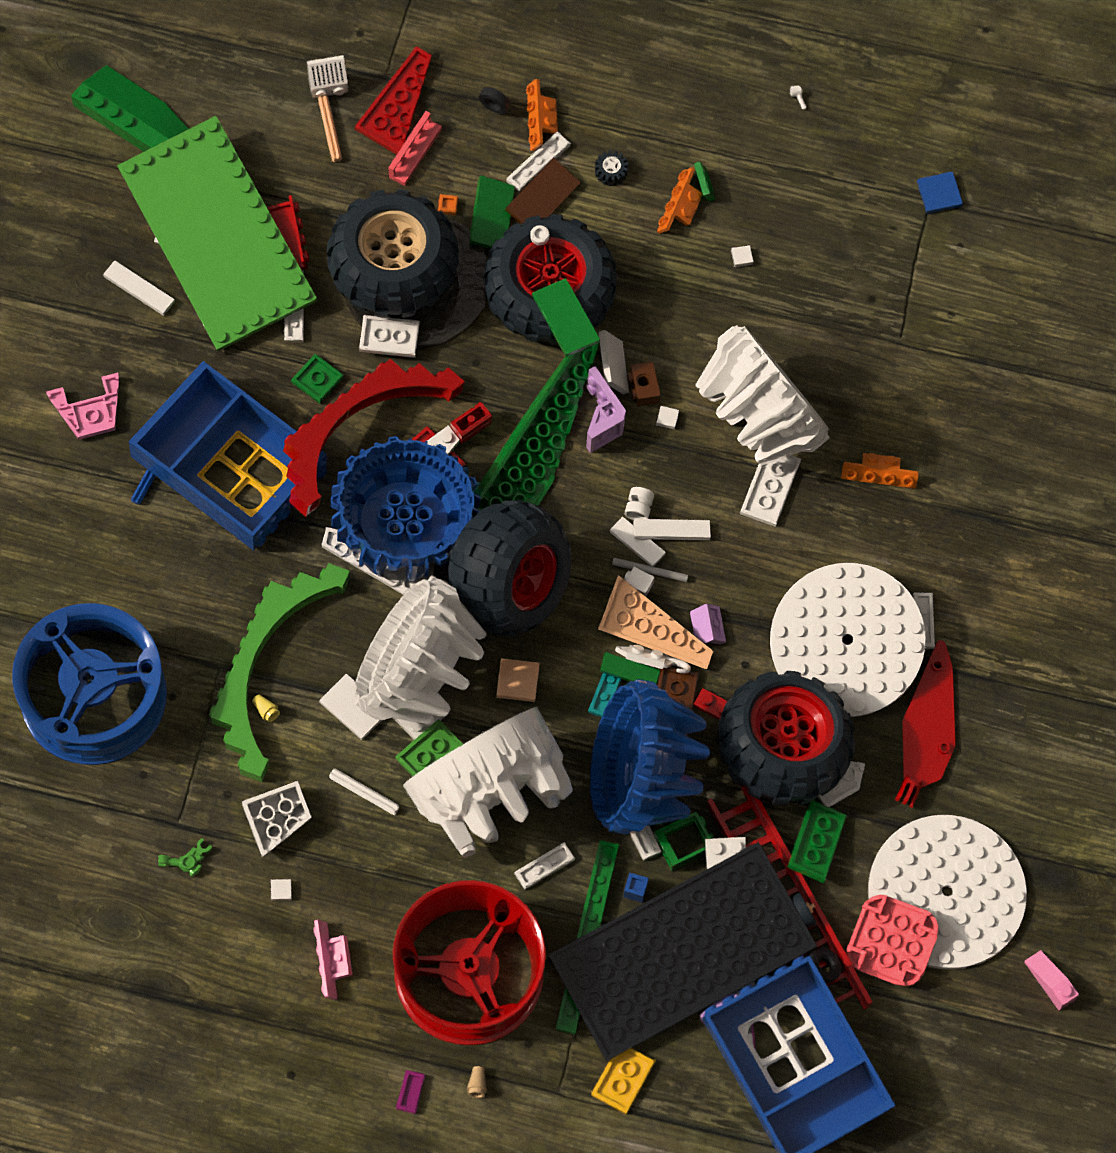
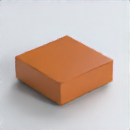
(448, 204)

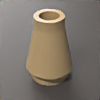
(477, 1083)

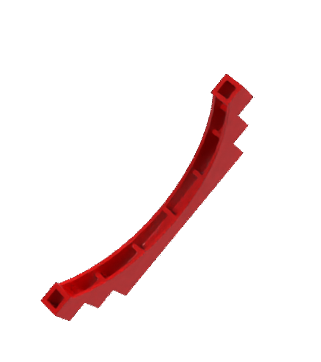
(383, 384)

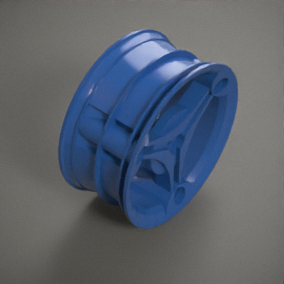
(73, 676)

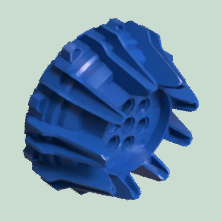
(403, 474)
(643, 758)

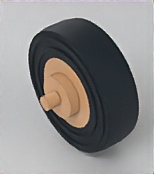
(804, 910)

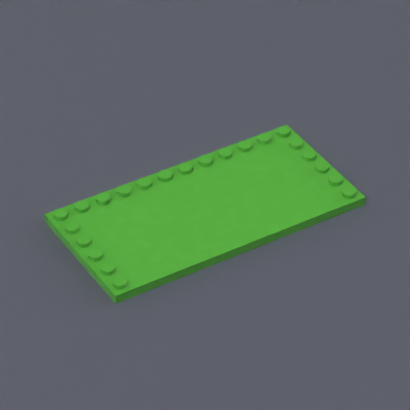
(217, 233)

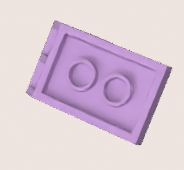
(608, 416)

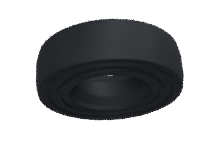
(494, 100)
(831, 959)

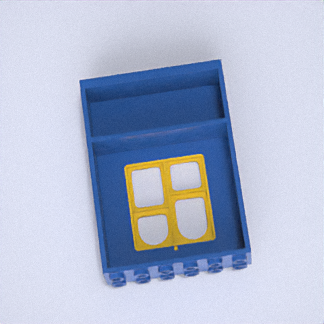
(195, 432)

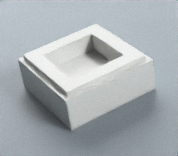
(742, 256)
(667, 417)
(281, 890)

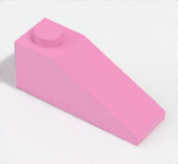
(1052, 980)

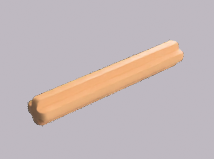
(330, 128)

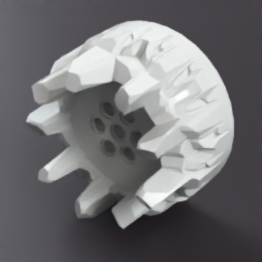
(489, 773)

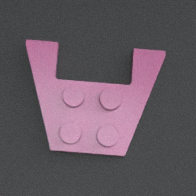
(90, 415)

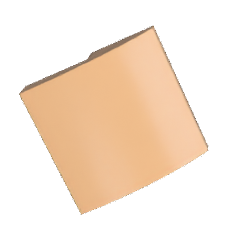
(518, 680)

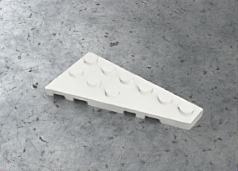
(393, 579)

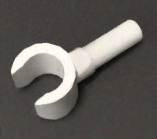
(796, 91)

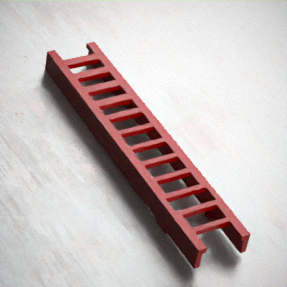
(799, 882)

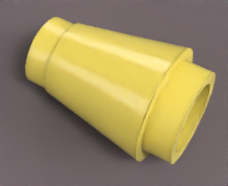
(266, 709)

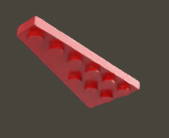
(393, 110)

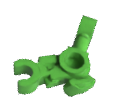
(187, 862)

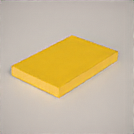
(623, 1079)

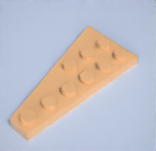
(642, 622)

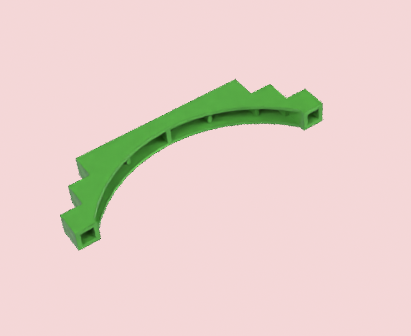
(276, 607)

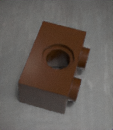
(644, 394)

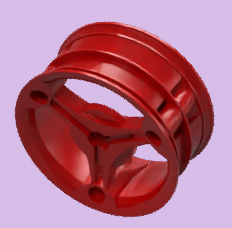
(452, 963)

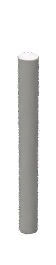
(650, 570)

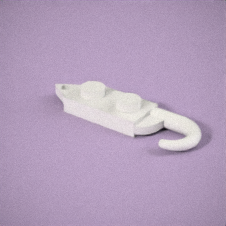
(652, 658)

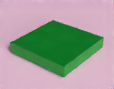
(317, 378)

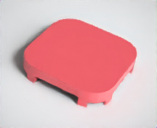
(893, 940)

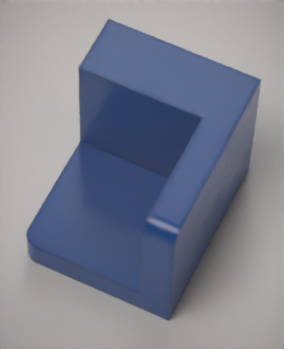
(635, 887)

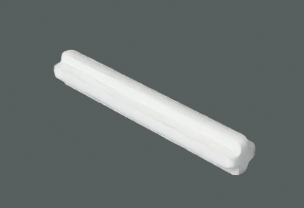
(364, 791)

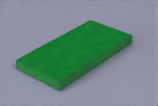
(489, 213)
(566, 317)
(817, 841)

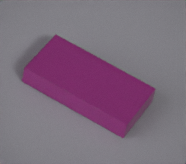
(410, 1092)

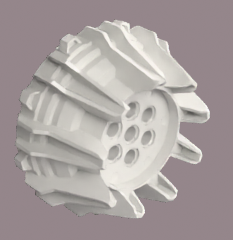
(763, 395)
(417, 654)

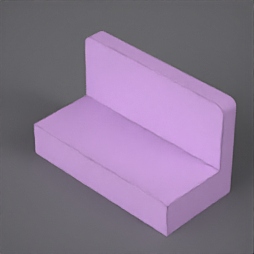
(708, 624)

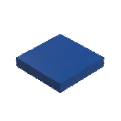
(939, 192)

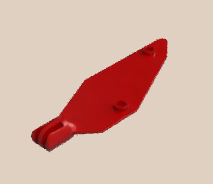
(929, 726)

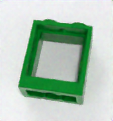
(666, 849)

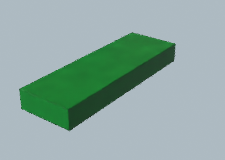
(627, 669)

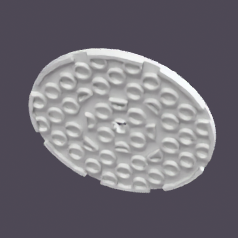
(871, 609)
(977, 866)

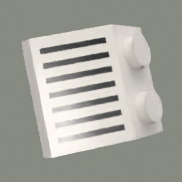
(327, 76)

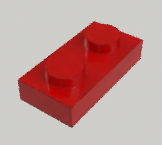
(710, 703)

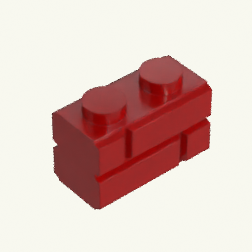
(471, 422)

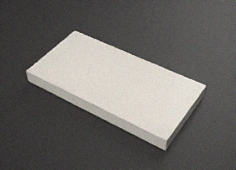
(770, 490)

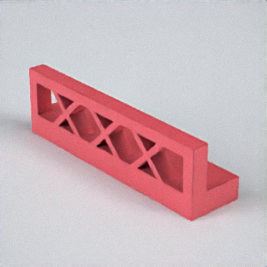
(414, 149)

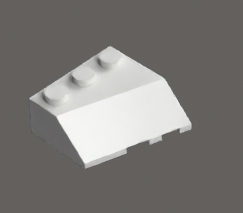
(276, 815)

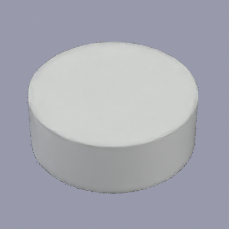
(539, 235)

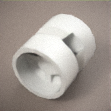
(639, 503)

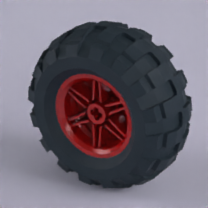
(517, 259)

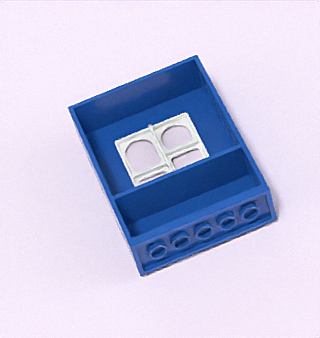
(819, 1102)

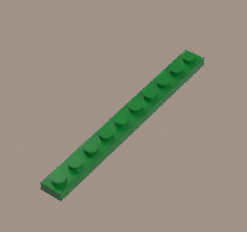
(590, 921)

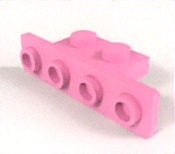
(333, 958)

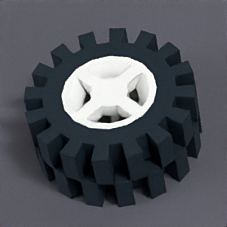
(611, 161)

